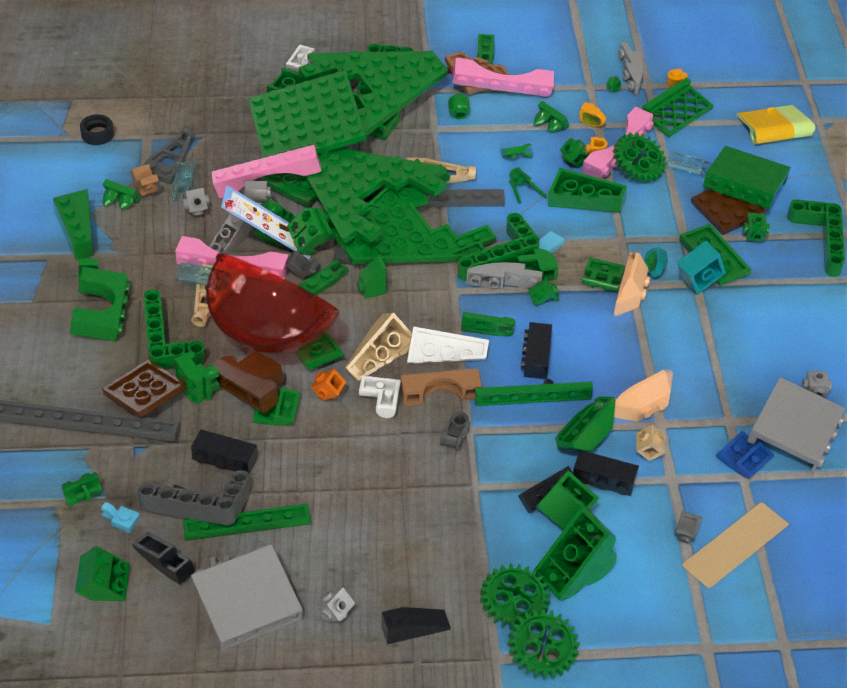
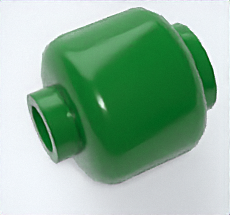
(459, 106)

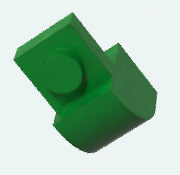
(541, 261)

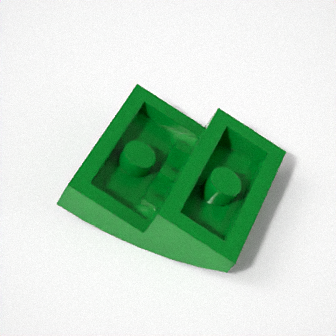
(283, 412)

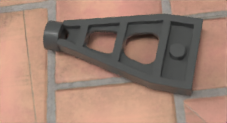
(165, 172)

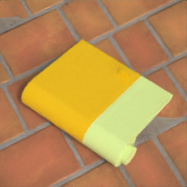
(777, 124)

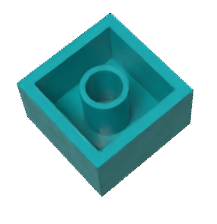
(701, 267)

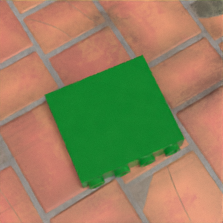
(746, 176)

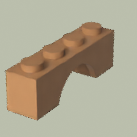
(418, 386)

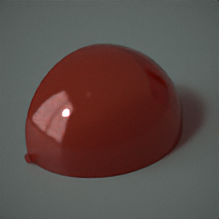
(265, 308)

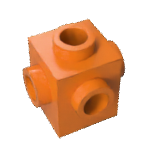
(328, 384)

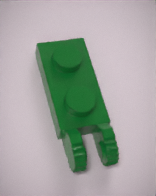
(486, 47)
(325, 278)
(487, 324)

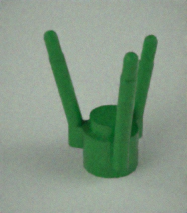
(519, 177)

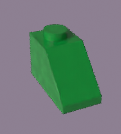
(373, 279)

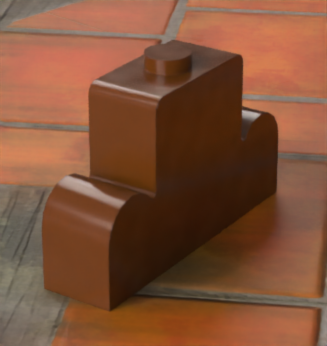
(251, 379)

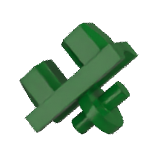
(81, 489)

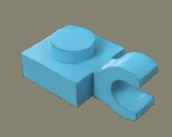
(123, 519)

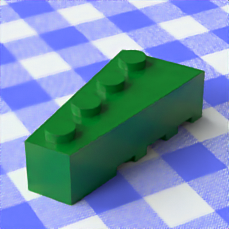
(585, 192)
(75, 220)

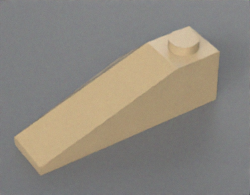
(381, 345)

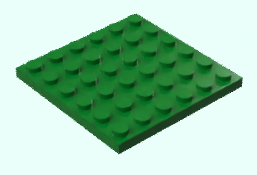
(308, 114)

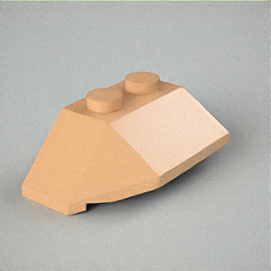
(632, 285)
(645, 397)

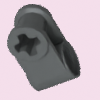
(455, 430)

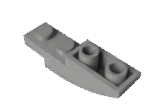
(632, 67)
(500, 274)

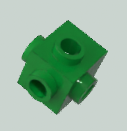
(574, 152)
(756, 227)

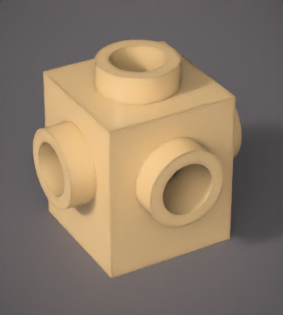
(650, 442)

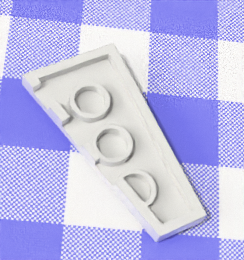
(442, 347)

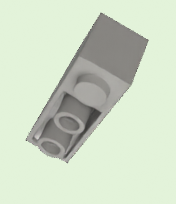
(230, 234)

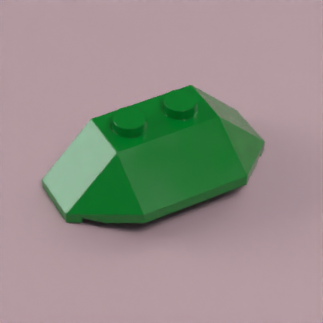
(588, 426)

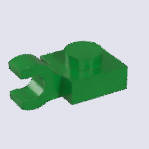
(513, 151)

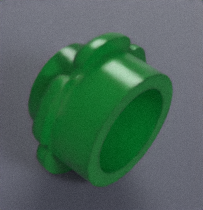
(613, 84)

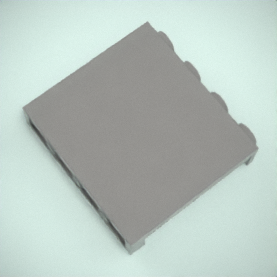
(798, 422)
(246, 596)

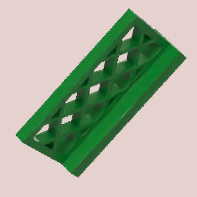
(664, 100)

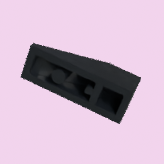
(411, 623)

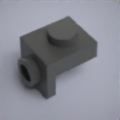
(301, 265)
(687, 527)

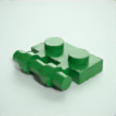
(605, 270)

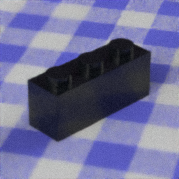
(536, 350)
(224, 451)
(605, 472)

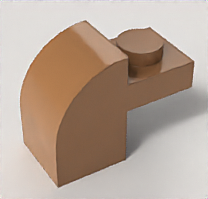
(144, 180)

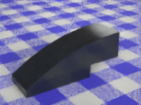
(164, 557)

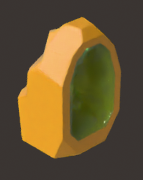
(591, 115)

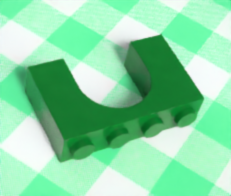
(102, 323)

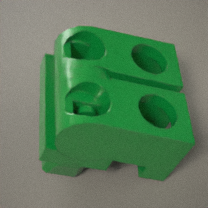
(311, 231)
(199, 380)

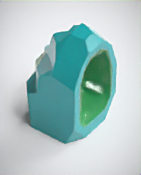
(656, 261)

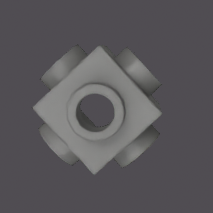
(199, 195)
(817, 383)
(334, 604)

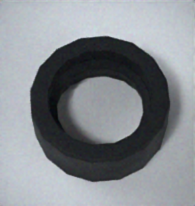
(96, 138)

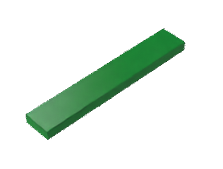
(533, 393)
(249, 522)

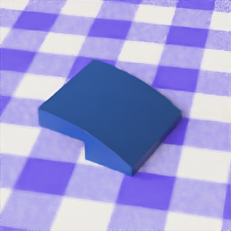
(743, 456)

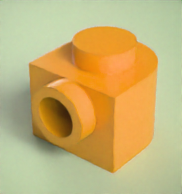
(675, 76)
(596, 144)

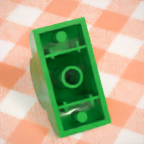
(578, 555)

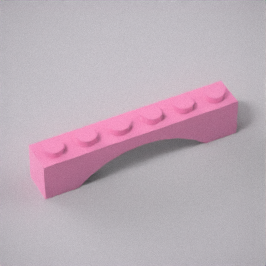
(469, 73)
(298, 161)
(602, 162)
(196, 252)

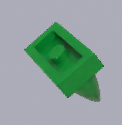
(547, 113)
(114, 190)

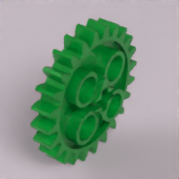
(649, 166)
(522, 581)
(562, 649)

